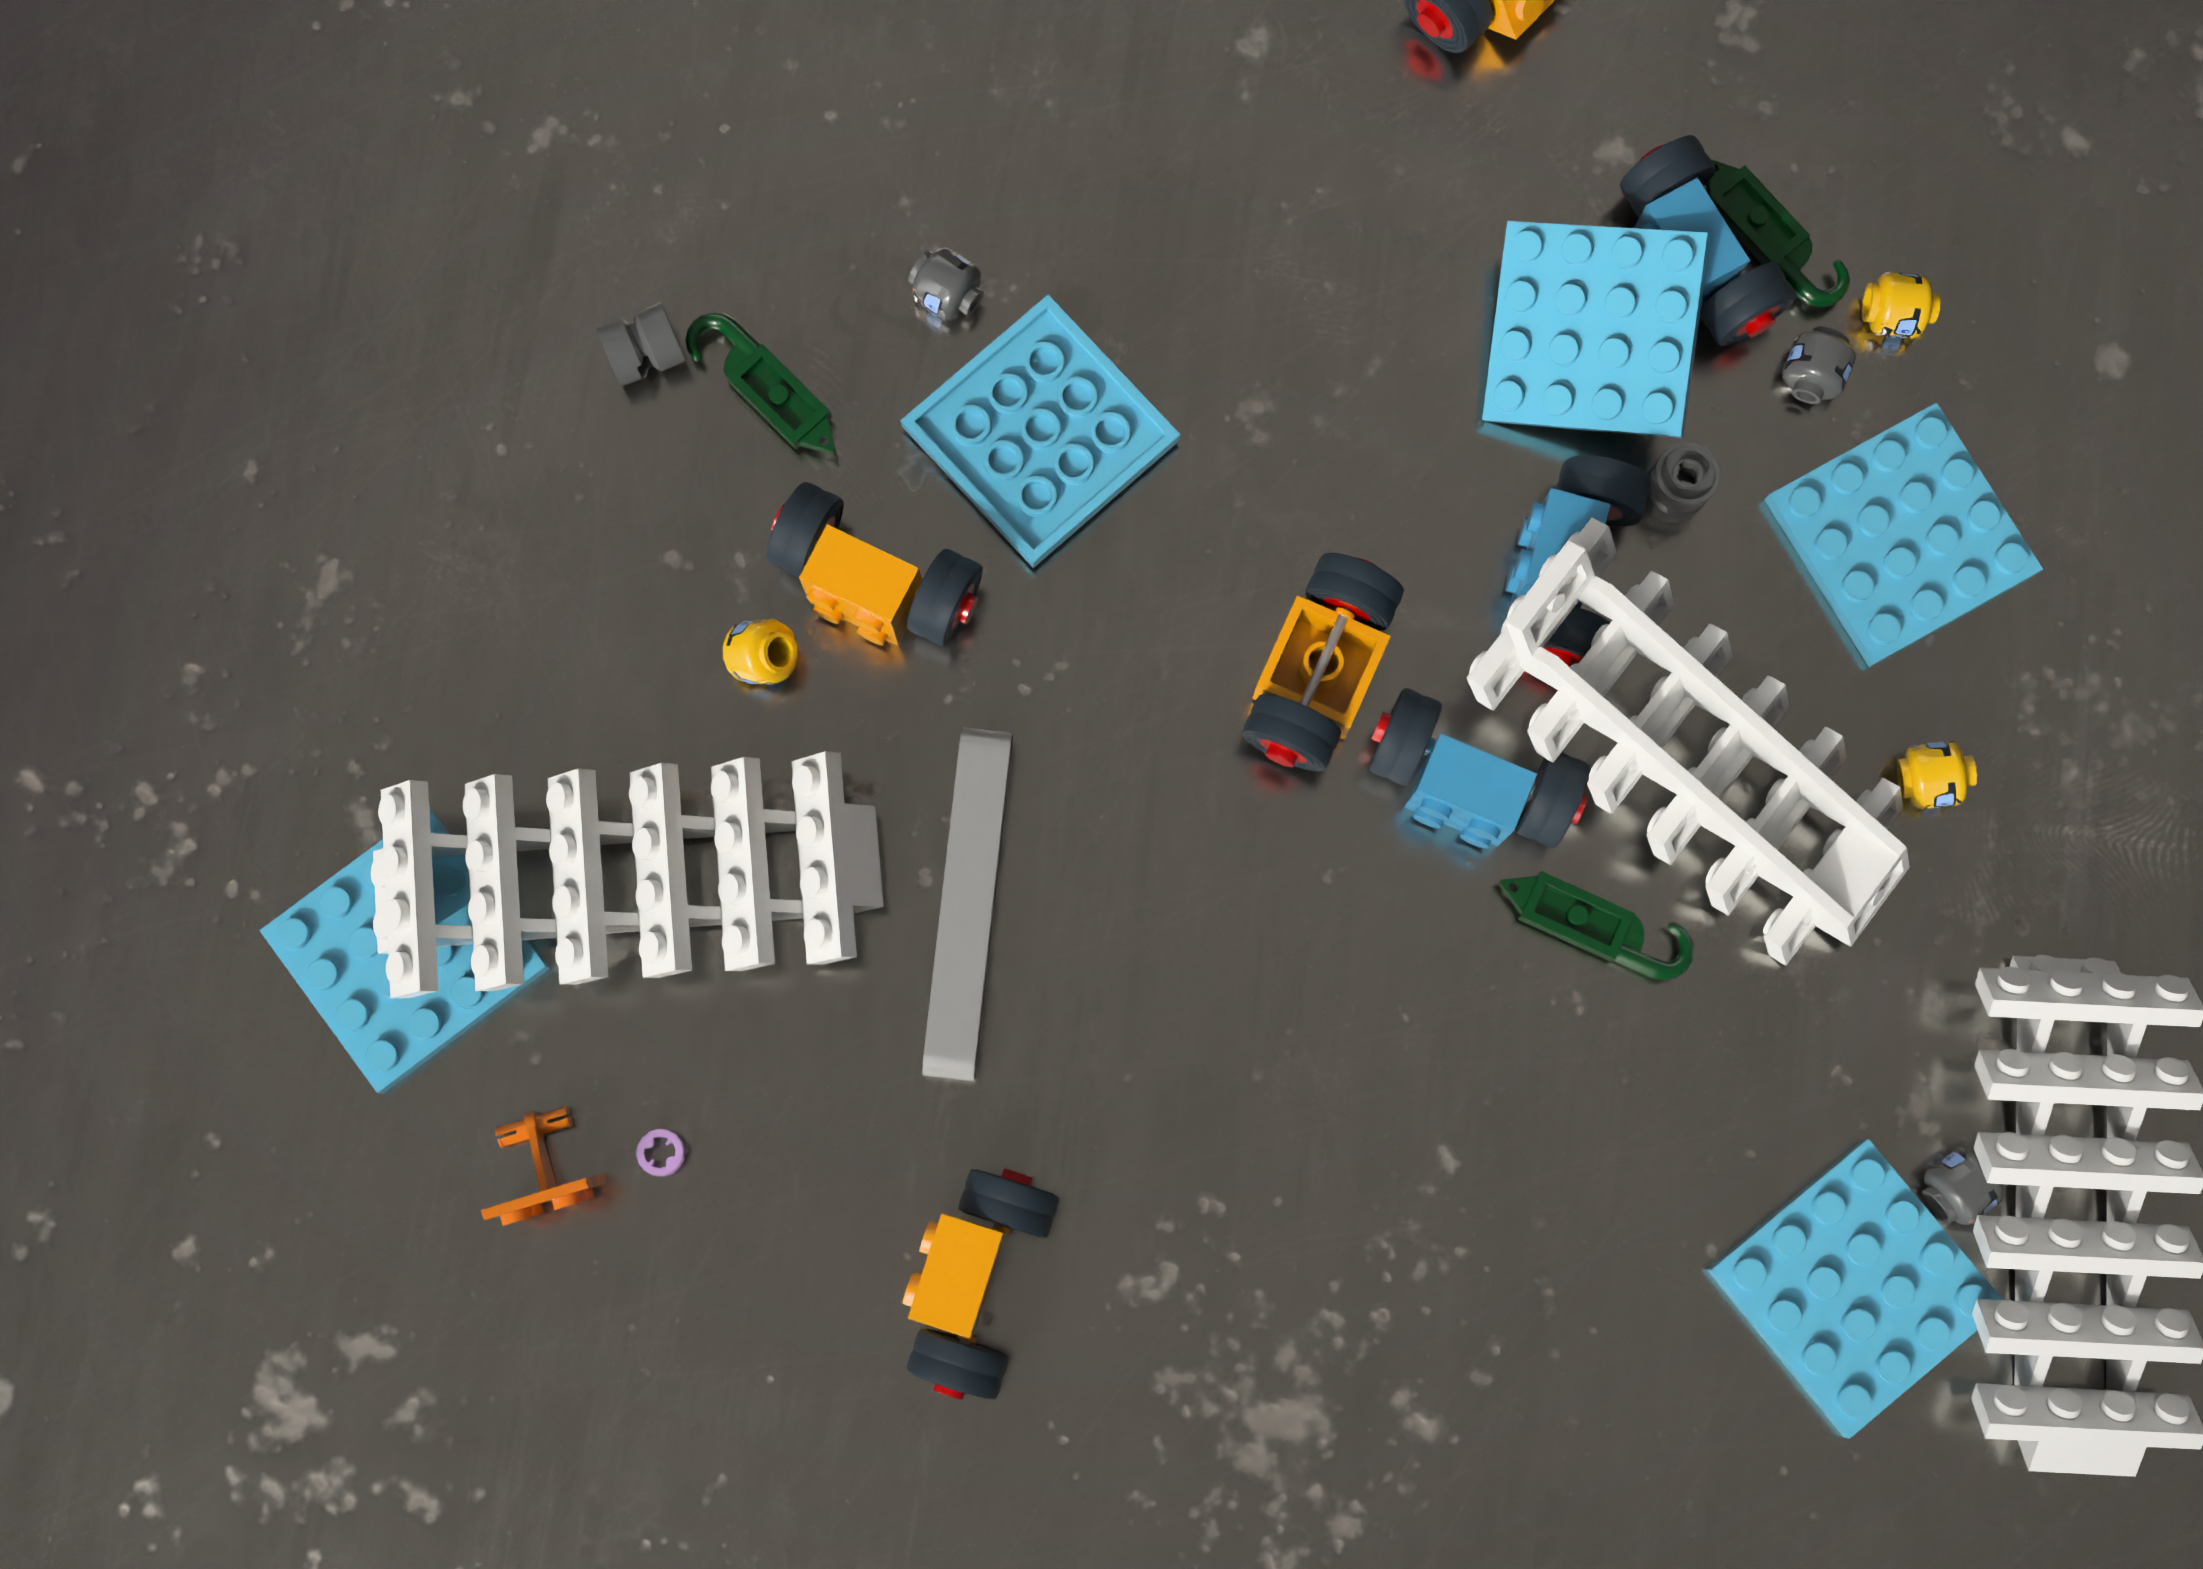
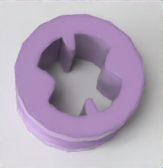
(648, 1141)

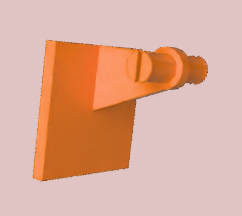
(533, 1128)

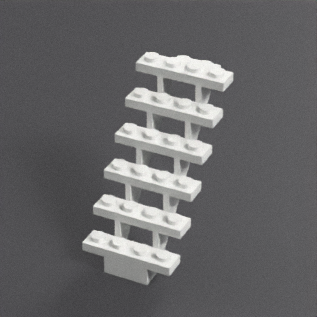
(834, 851)
(1857, 863)
(2074, 1426)

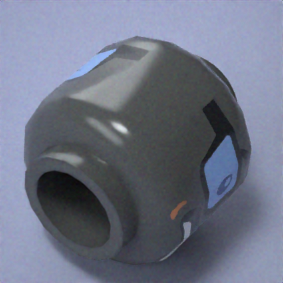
(946, 284)
(1819, 365)
(1959, 1189)

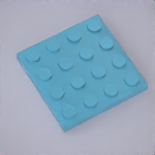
(1596, 328)
(1040, 430)
(1903, 534)
(336, 962)
(1855, 1287)

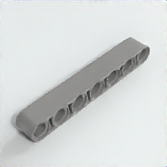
(967, 904)

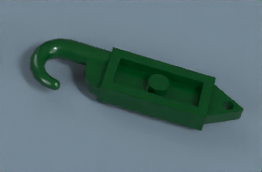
(1770, 231)
(767, 384)
(1593, 924)

